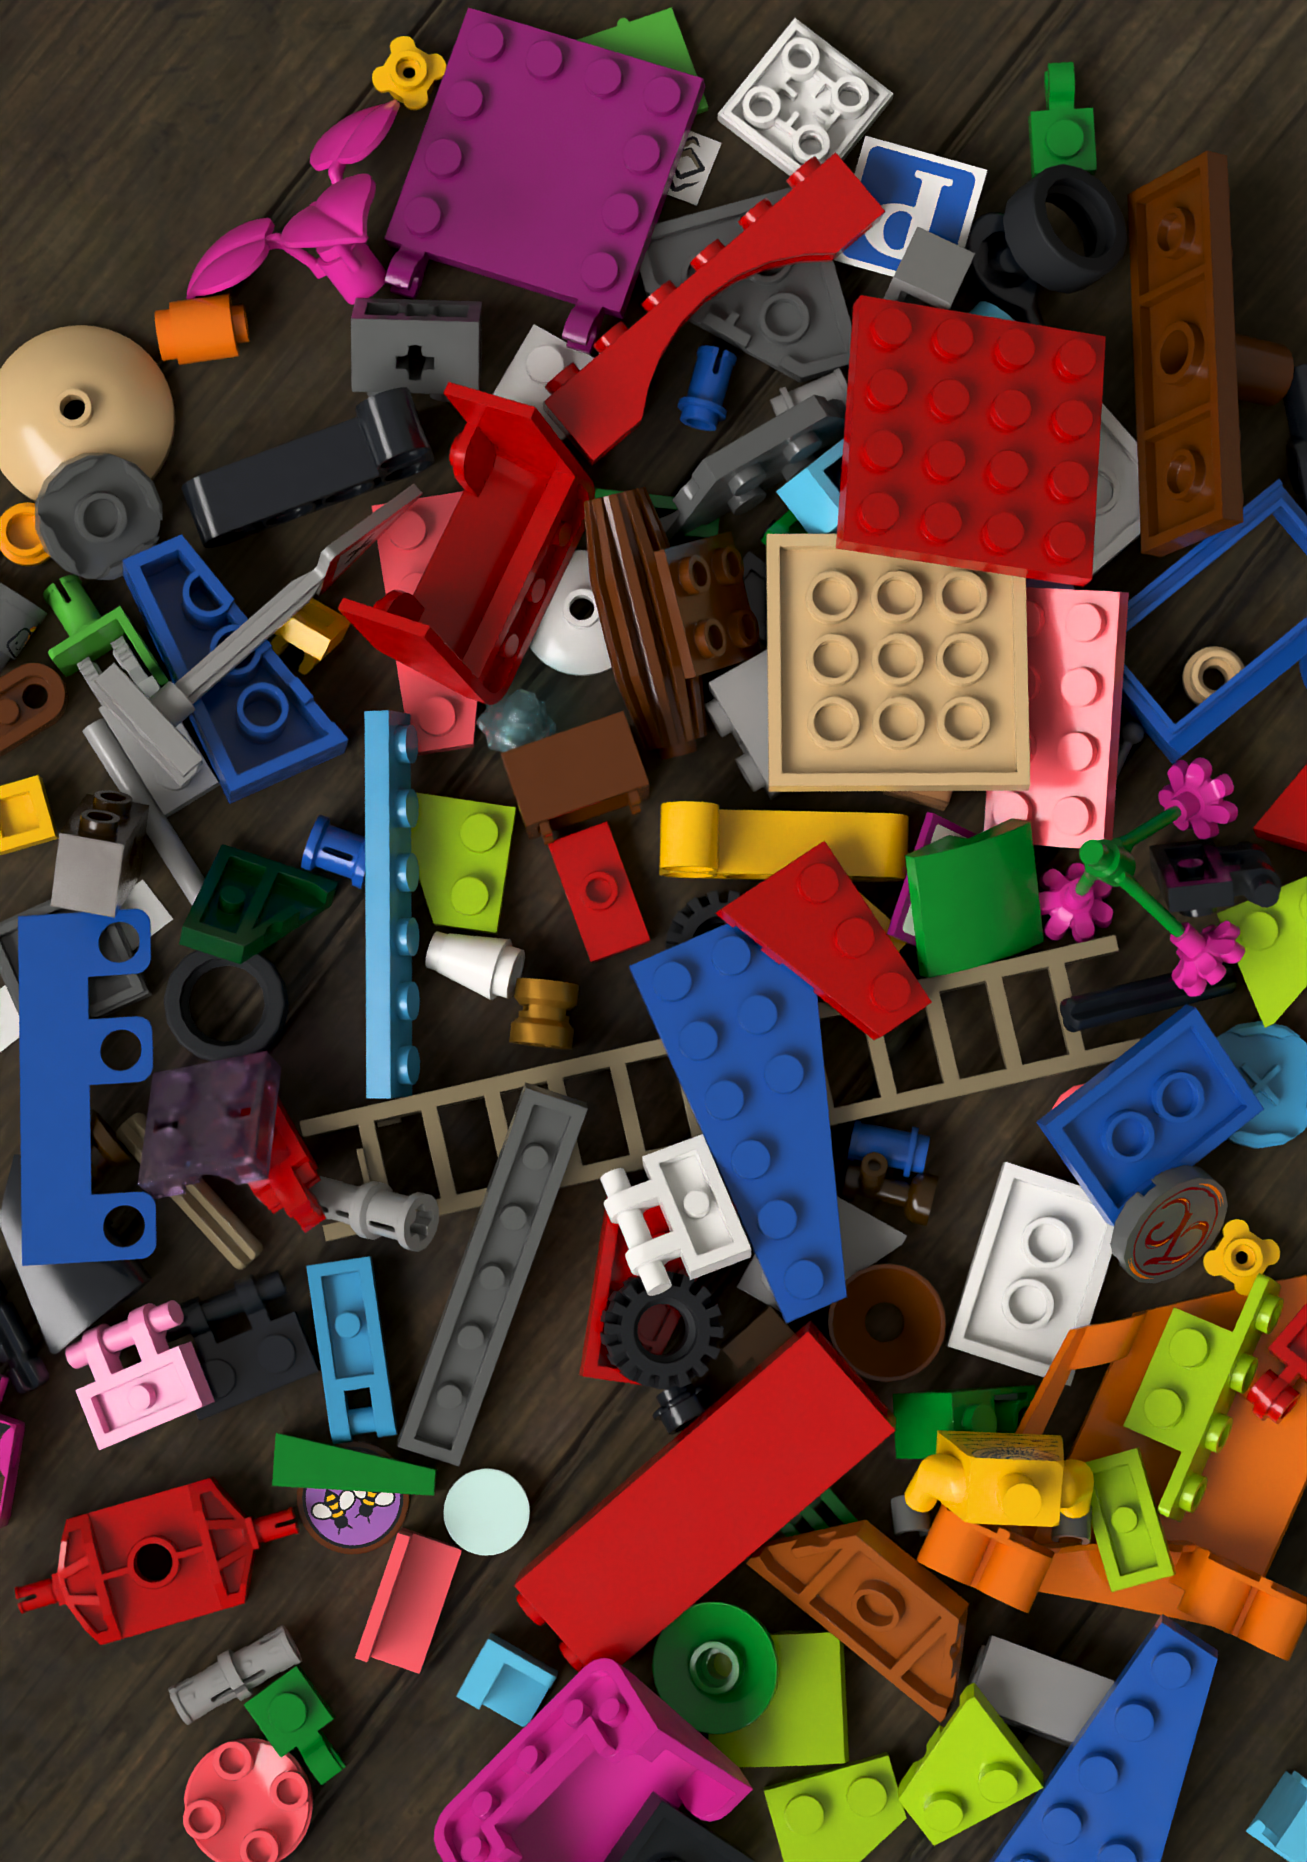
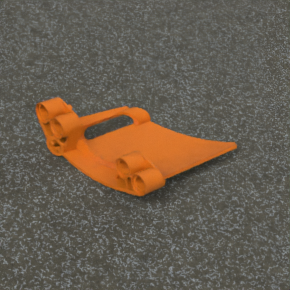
(1217, 1550)

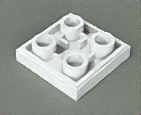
(804, 101)

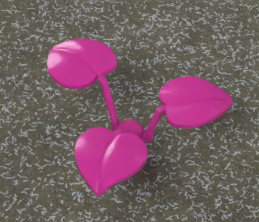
(331, 224)

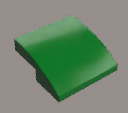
(974, 898)

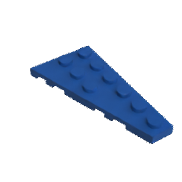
(1127, 1764)

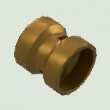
(544, 1013)

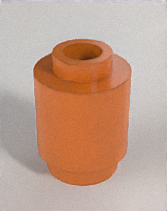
(201, 329)

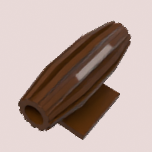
(665, 616)

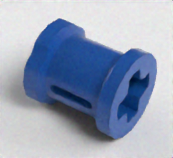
(320, 855)

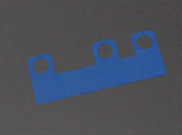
(56, 1070)

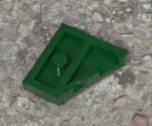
(251, 904)

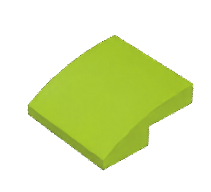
(807, 1712)

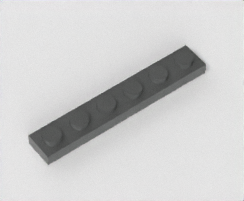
(492, 1274)

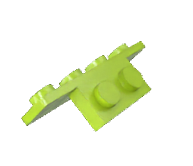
(1194, 1385)

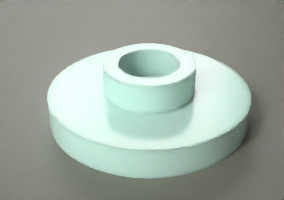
(486, 1511)

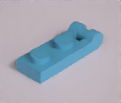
(351, 1347)

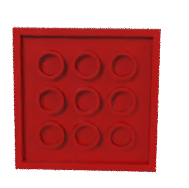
(971, 442)

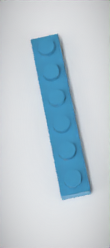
(390, 928)

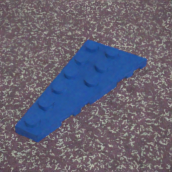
(756, 1082)

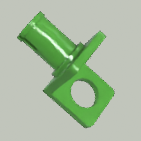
(89, 631)

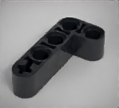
(311, 471)

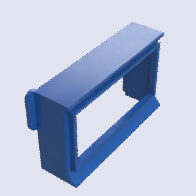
(1179, 738)

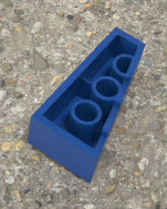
(259, 717)

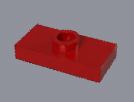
(599, 892)

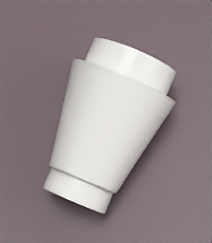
(477, 962)

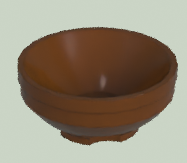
(922, 1323)

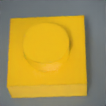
(25, 815)

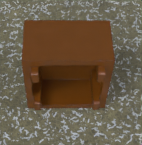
(576, 776)

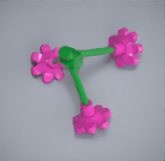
(1077, 898)

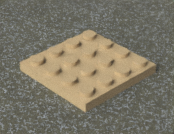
(892, 672)

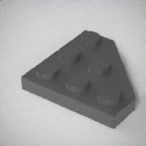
(780, 316)

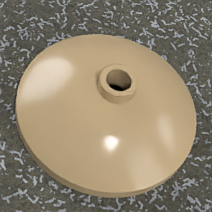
(123, 394)

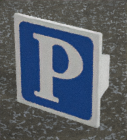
(915, 193)

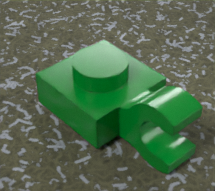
(1061, 131)
(292, 1716)

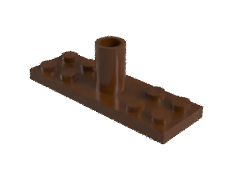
(1190, 358)

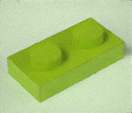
(1128, 1522)

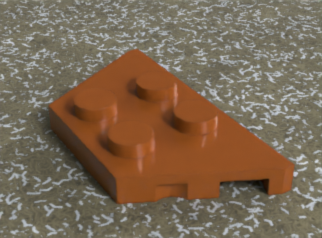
(875, 1605)

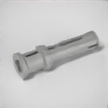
(378, 1211)

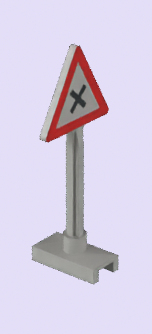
(155, 718)

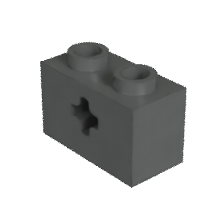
(445, 331)

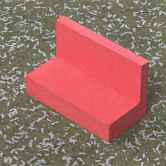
(409, 1600)

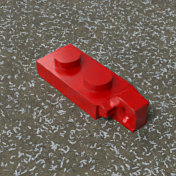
(290, 1174)

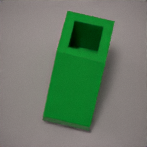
(964, 1409)

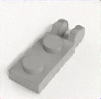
(162, 787)

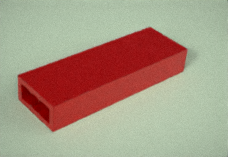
(704, 1502)

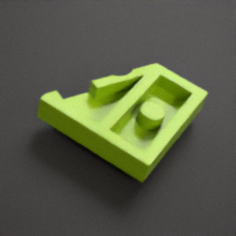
(463, 860)
(1274, 949)
(968, 1771)
(836, 1811)

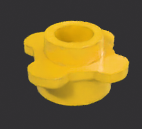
(413, 90)
(1223, 1258)

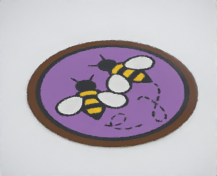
(352, 1519)

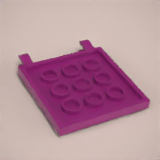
(543, 168)

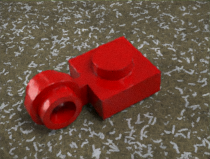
(1274, 1394)

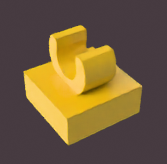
(314, 630)

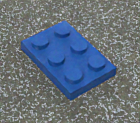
(1150, 1112)

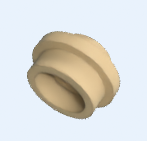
(1210, 657)

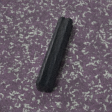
(1135, 1000)

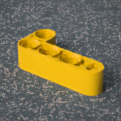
(755, 844)

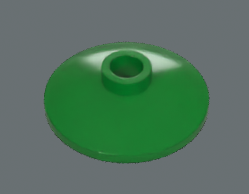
(687, 1673)

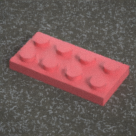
(1073, 717)

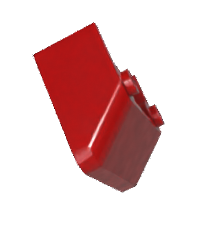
(495, 556)

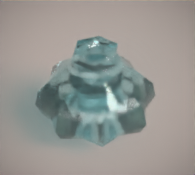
(515, 721)

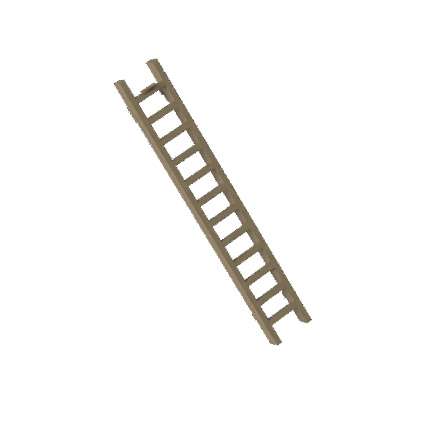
(553, 1074)

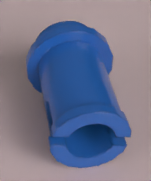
(707, 389)
(900, 1148)

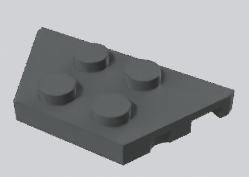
(755, 462)

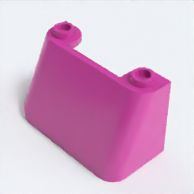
(584, 1774)

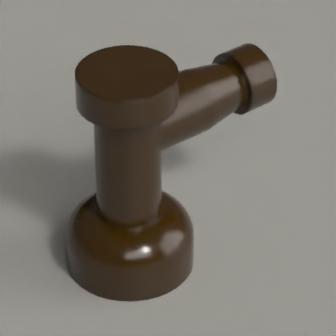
(869, 1181)

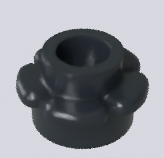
(681, 1406)

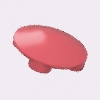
(247, 1803)

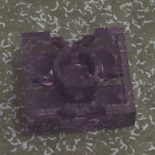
(210, 1130)

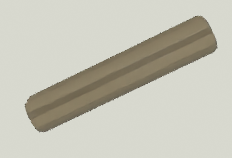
(201, 1205)

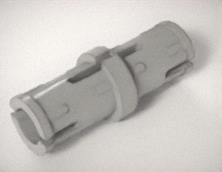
(235, 1674)

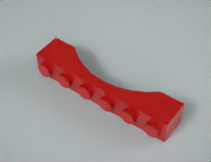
(808, 225)

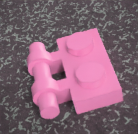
(144, 1394)

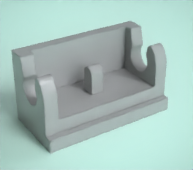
(1037, 1690)

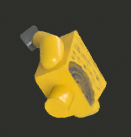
(999, 1483)

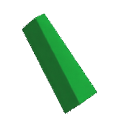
(327, 1466)

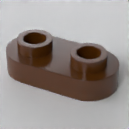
(19, 721)

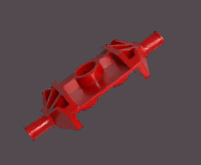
(209, 1549)

